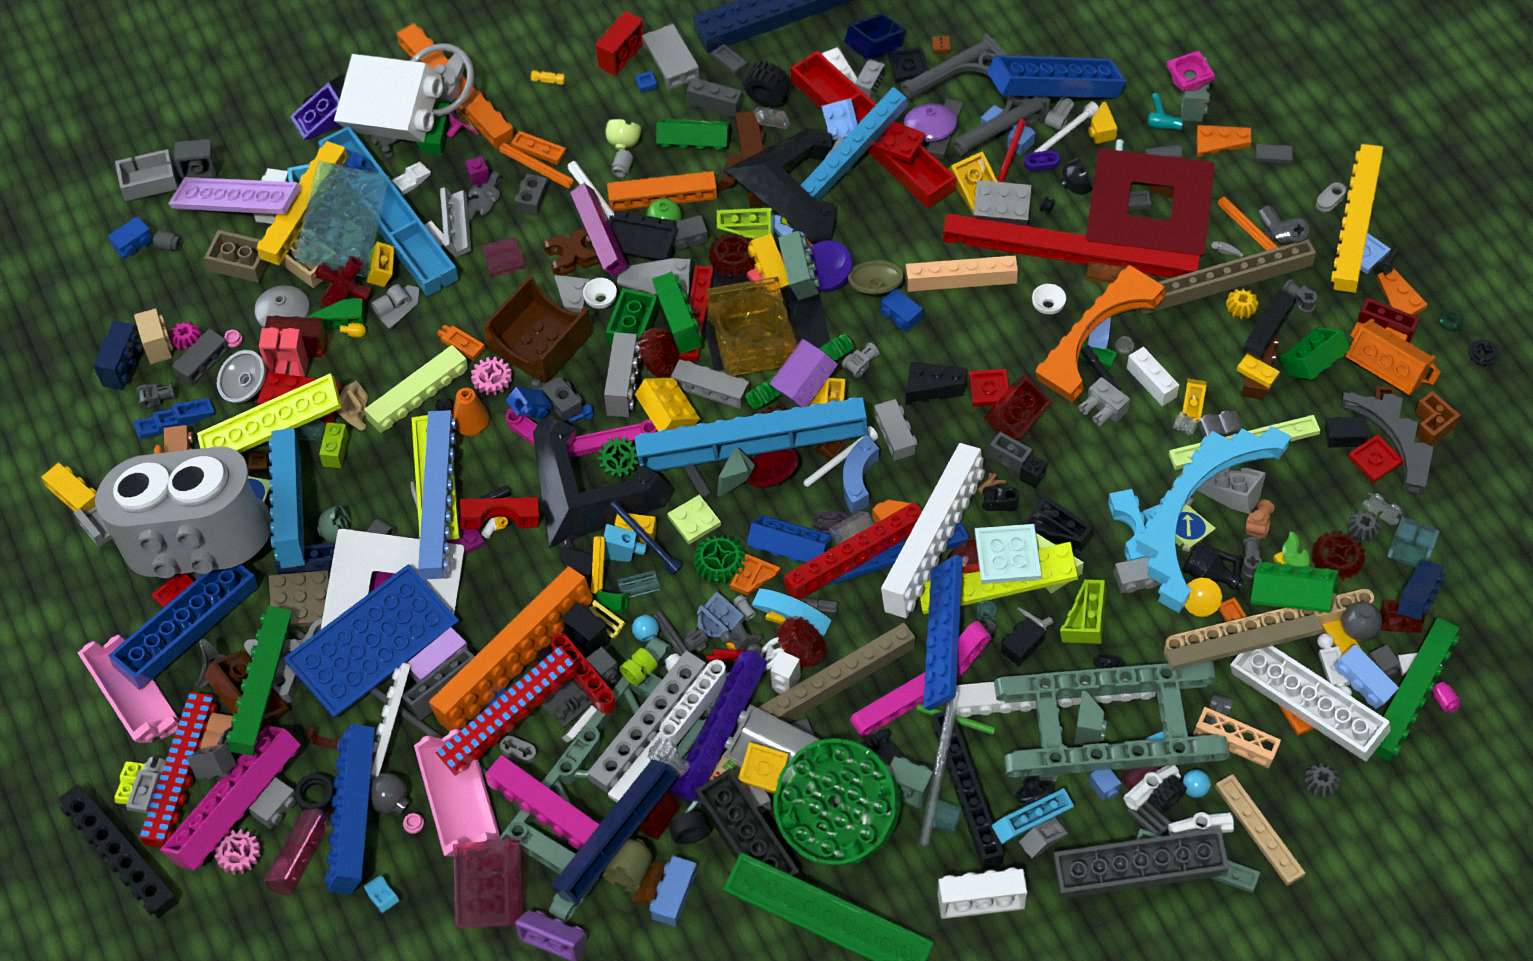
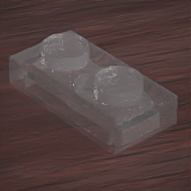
(771, 117)

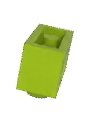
(334, 445)

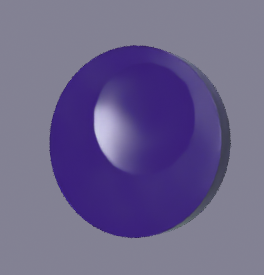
(832, 264)

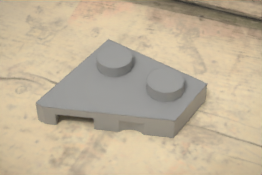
(571, 292)

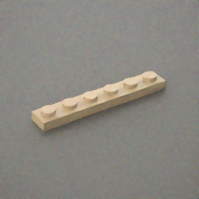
(1260, 830)

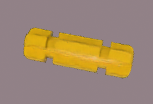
(548, 77)

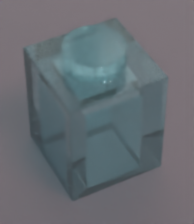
(947, 817)

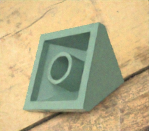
(734, 472)

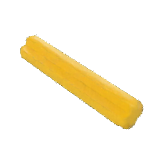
(598, 563)

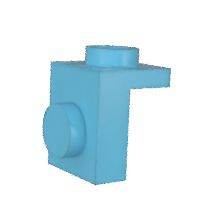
(381, 894)

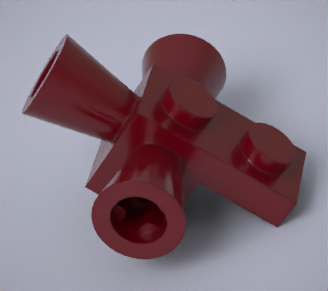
(341, 281)

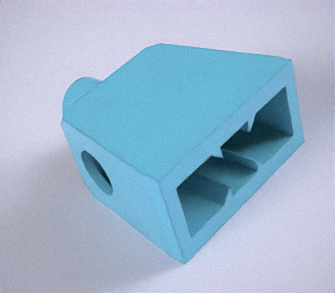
(621, 544)

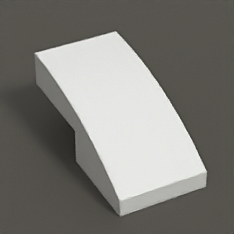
(412, 178)

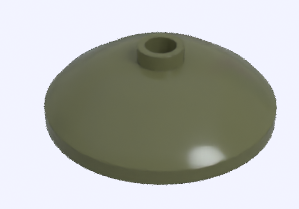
(875, 277)

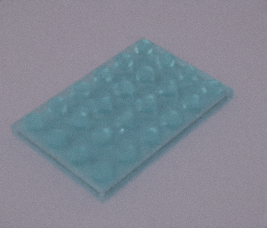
(341, 216)

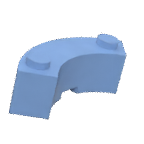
(857, 463)

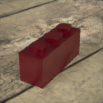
(1389, 317)

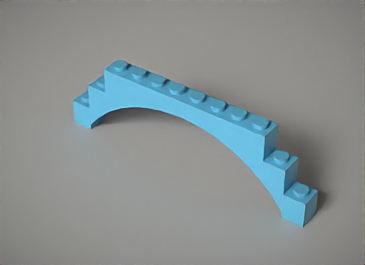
(1213, 457)

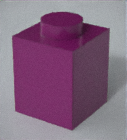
(477, 171)

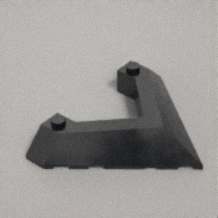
(768, 181)
(579, 513)

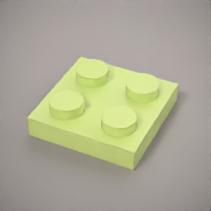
(694, 519)

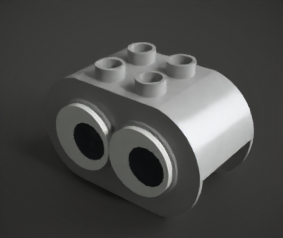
(183, 512)

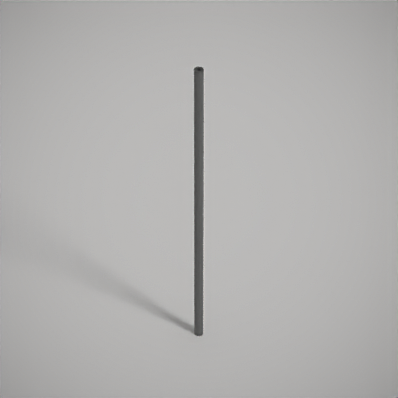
(401, 710)

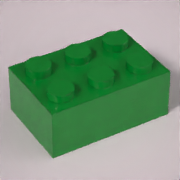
(632, 314)
(1314, 353)

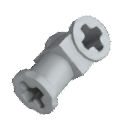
(859, 361)

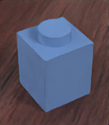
(1105, 784)

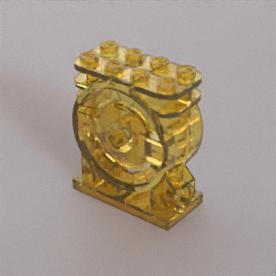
(750, 325)

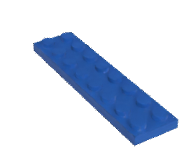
(943, 633)

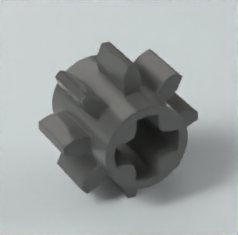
(695, 640)

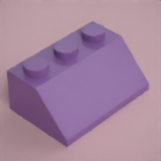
(803, 374)
(551, 935)

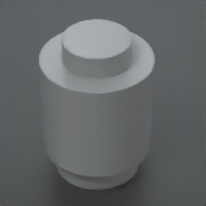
(622, 163)

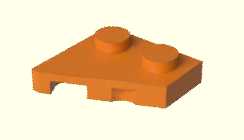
(755, 575)

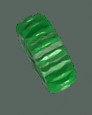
(709, 565)

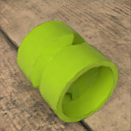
(641, 664)

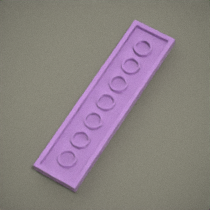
(234, 195)

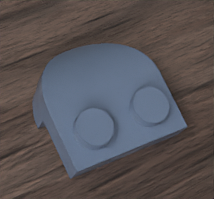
(718, 616)

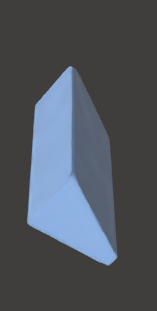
(1099, 336)

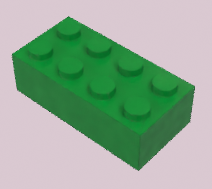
(677, 312)

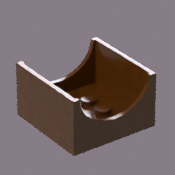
(536, 332)

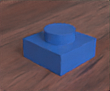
(646, 81)

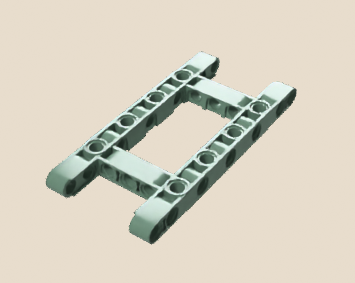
(1103, 683)

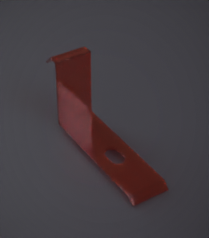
(321, 741)

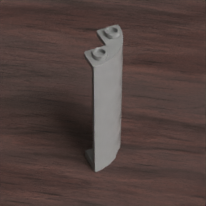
(769, 732)

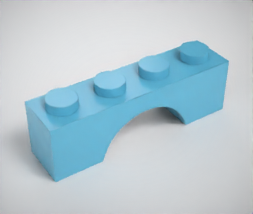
(1125, 509)

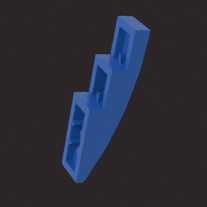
(180, 414)

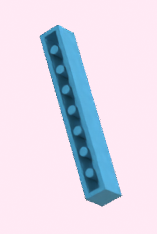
(855, 144)

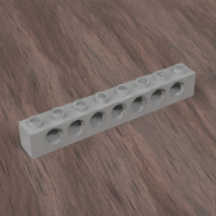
(599, 774)

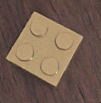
(154, 335)

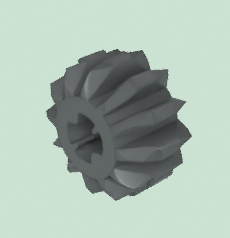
(1364, 526)
(1322, 781)

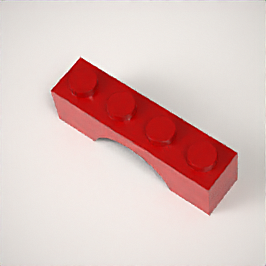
(520, 510)

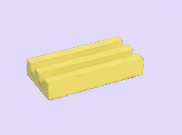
(617, 628)

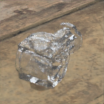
(666, 752)

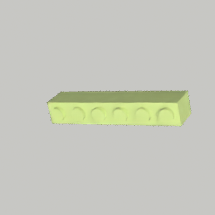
(416, 389)

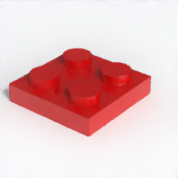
(901, 141)
(987, 386)
(1375, 458)

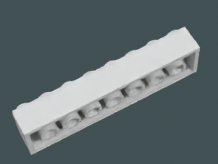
(1312, 699)

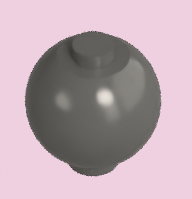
(1361, 621)
(387, 794)

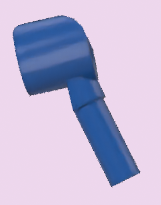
(587, 414)

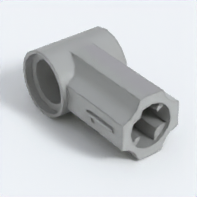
(1058, 117)

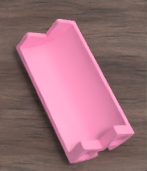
(142, 711)
(458, 801)

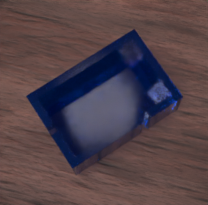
(872, 36)

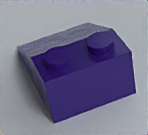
(318, 113)

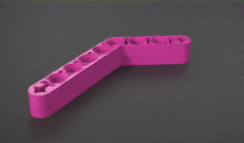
(910, 694)

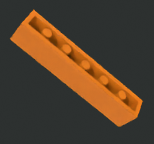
(677, 188)

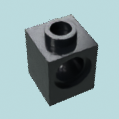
(1033, 471)

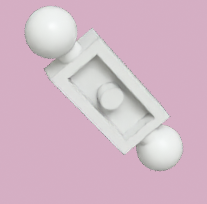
(1328, 657)

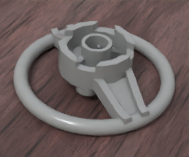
(450, 76)

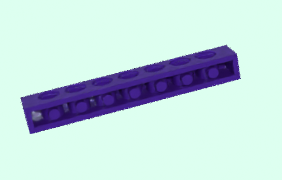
(719, 724)

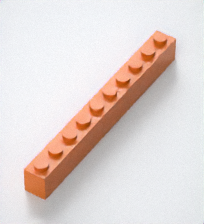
(475, 107)

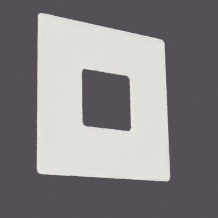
(363, 552)

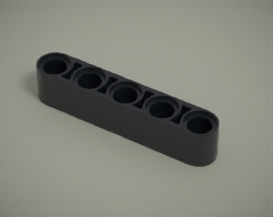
(1269, 324)

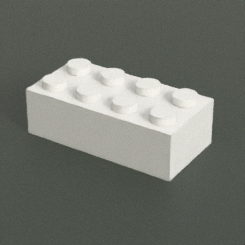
(982, 893)

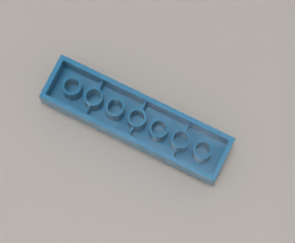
(286, 498)

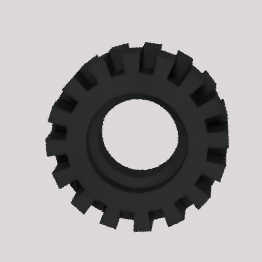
(1167, 794)

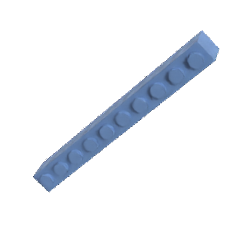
(437, 495)

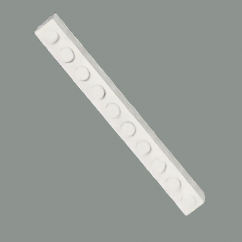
(982, 700)

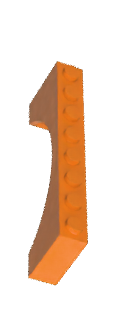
(1128, 292)

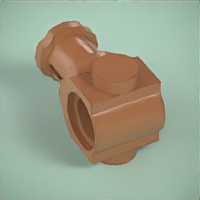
(1259, 521)

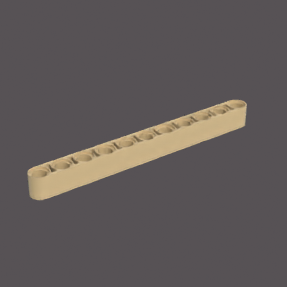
(1271, 617)

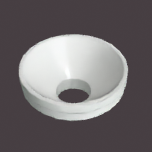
(599, 287)
(1049, 293)

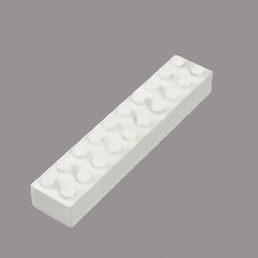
(932, 531)

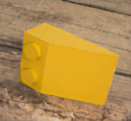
(967, 174)

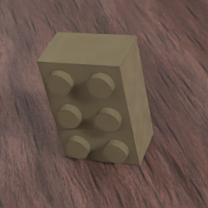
(235, 256)

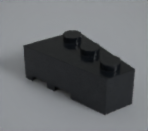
(934, 381)

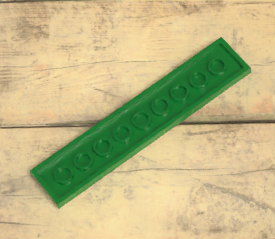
(823, 913)

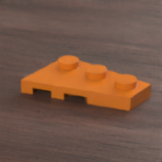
(1219, 138)

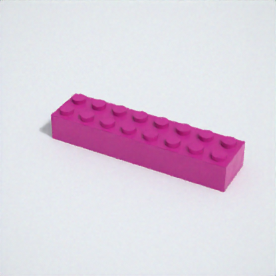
(230, 799)

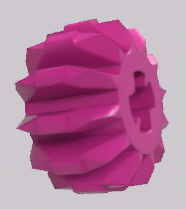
(184, 335)

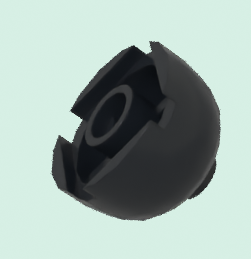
(1075, 177)

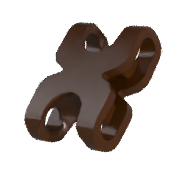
(572, 252)

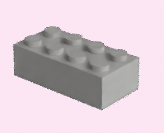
(622, 375)

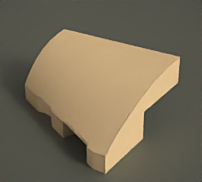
(353, 403)

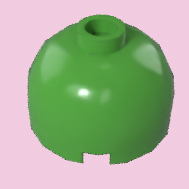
(665, 209)

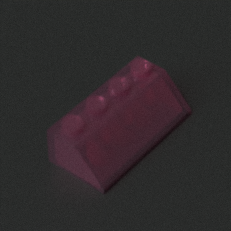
(296, 852)

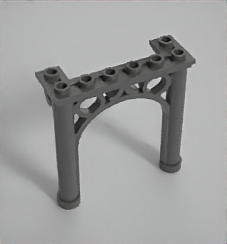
(974, 59)

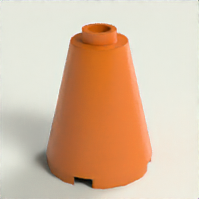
(469, 413)

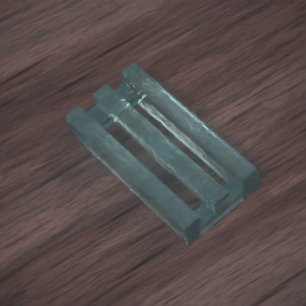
(639, 587)

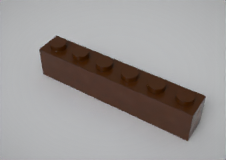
(750, 142)

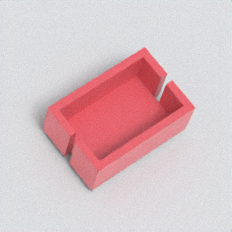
(283, 346)

